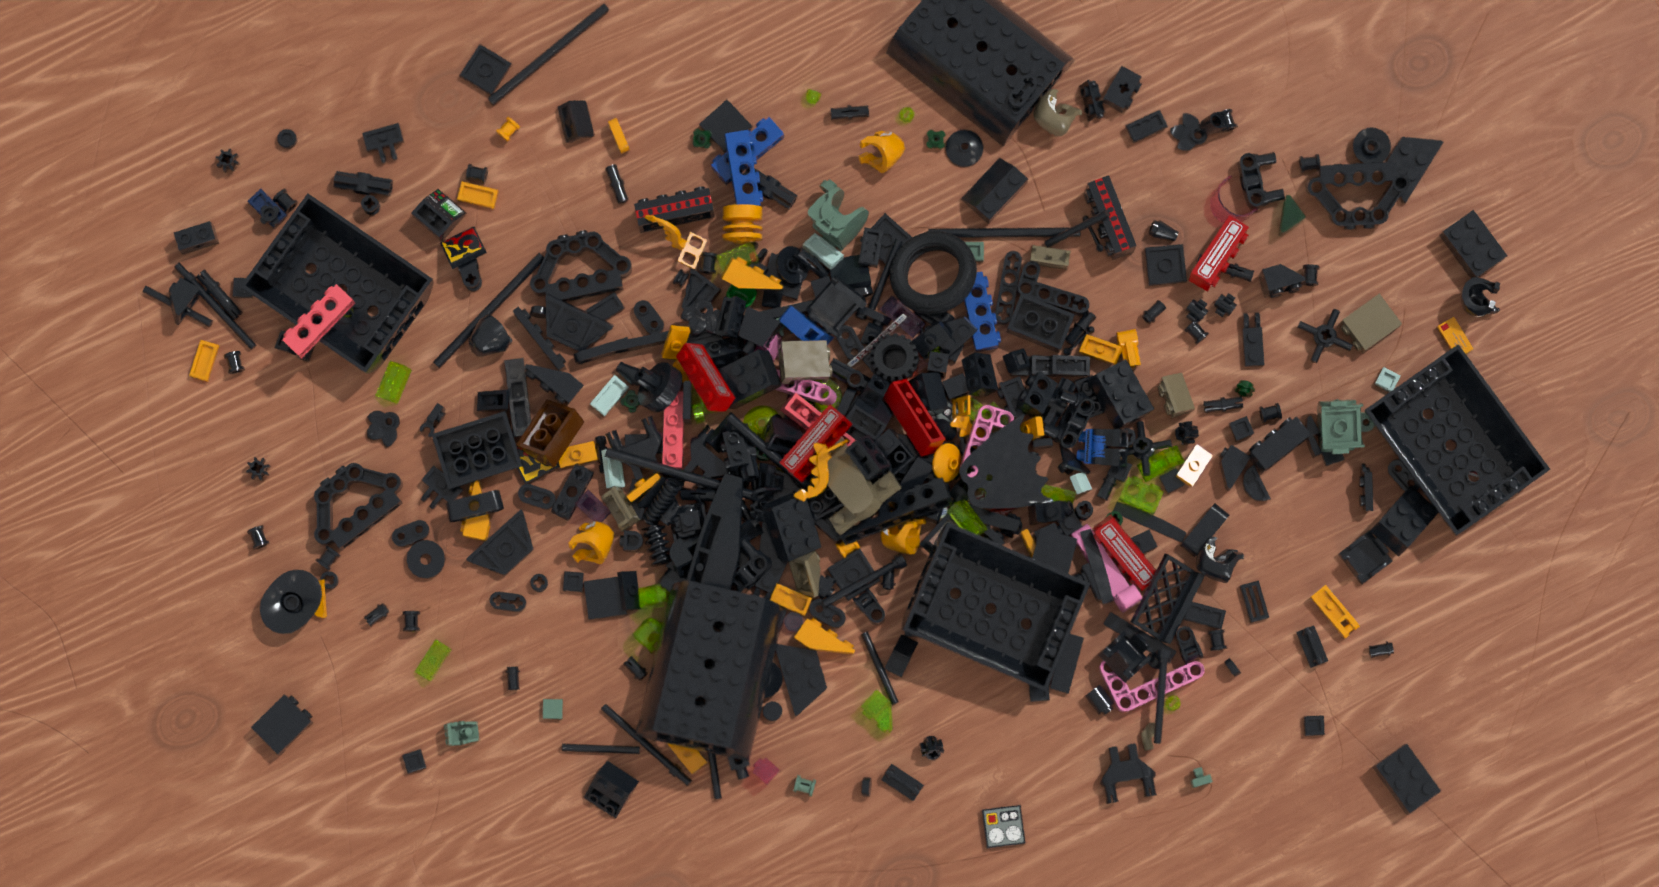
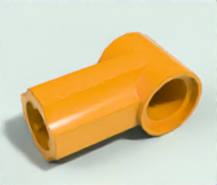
(1129, 342)

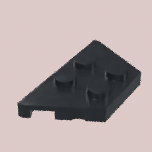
(1413, 159)
(573, 325)
(505, 547)
(801, 674)

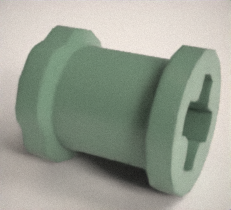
(804, 785)

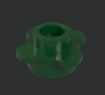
(697, 142)
(931, 143)
(1244, 388)
(626, 401)

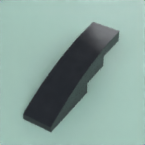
(1056, 366)
(518, 395)

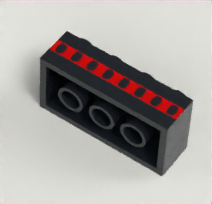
(676, 209)
(1114, 229)

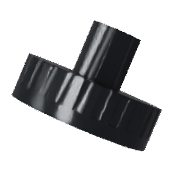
(658, 386)

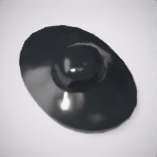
(290, 601)

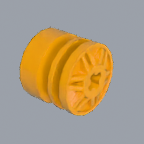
(742, 223)

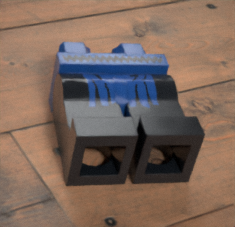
(1097, 448)

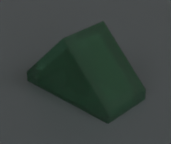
(1290, 216)

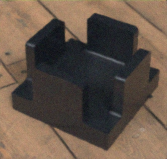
(1366, 557)
(1126, 655)

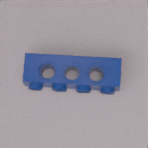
(766, 127)
(745, 140)
(981, 341)

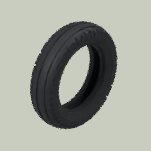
(926, 243)

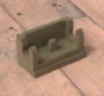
(1050, 257)
(620, 508)

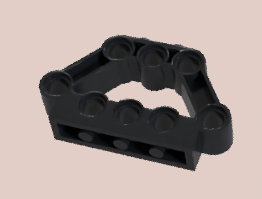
(1385, 203)
(593, 288)
(375, 515)

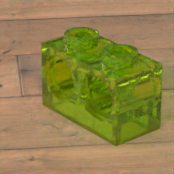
(1139, 500)

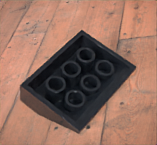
(477, 450)

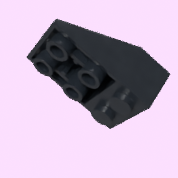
(558, 382)

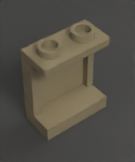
(1370, 323)
(804, 361)

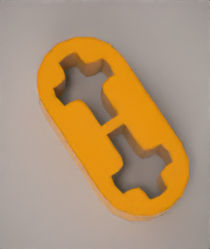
(618, 135)

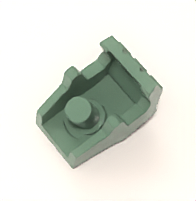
(461, 733)

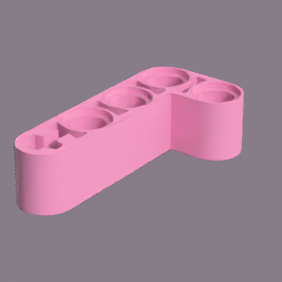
(979, 421)

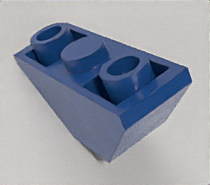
(803, 326)

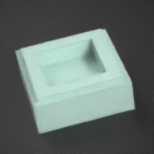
(1387, 379)
(1080, 483)

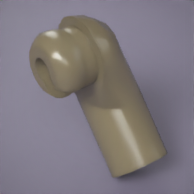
(1147, 735)

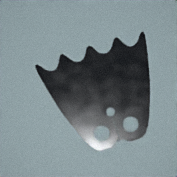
(1012, 468)

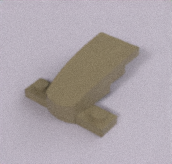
(854, 491)

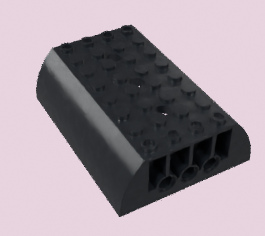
(973, 79)
(346, 258)
(1478, 425)
(1016, 587)
(731, 689)

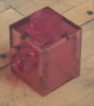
(765, 770)

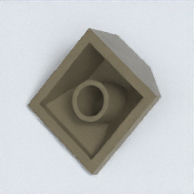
(806, 573)

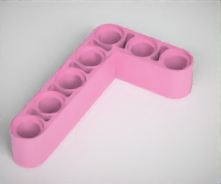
(800, 386)
(1123, 594)
(1149, 687)

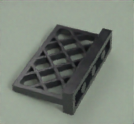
(1177, 605)

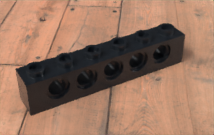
(904, 512)

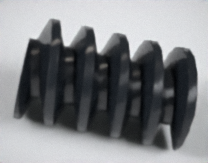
(657, 545)

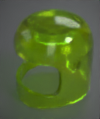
(644, 630)

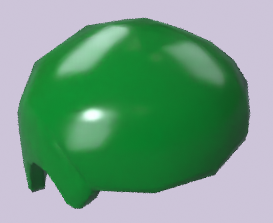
(746, 294)

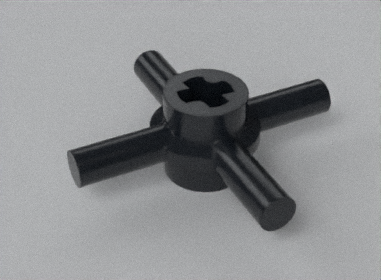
(1318, 335)
(1150, 447)

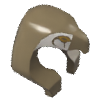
(1048, 114)

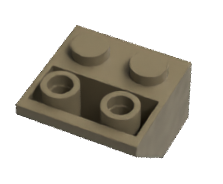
(1176, 395)

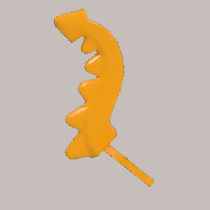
(674, 236)
(962, 420)
(821, 470)

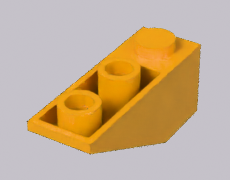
(744, 276)
(476, 527)
(816, 638)

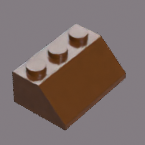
(550, 432)

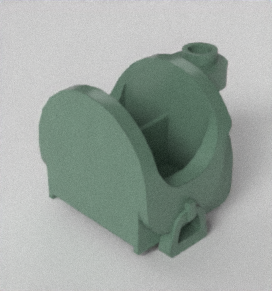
(830, 223)
(1341, 425)

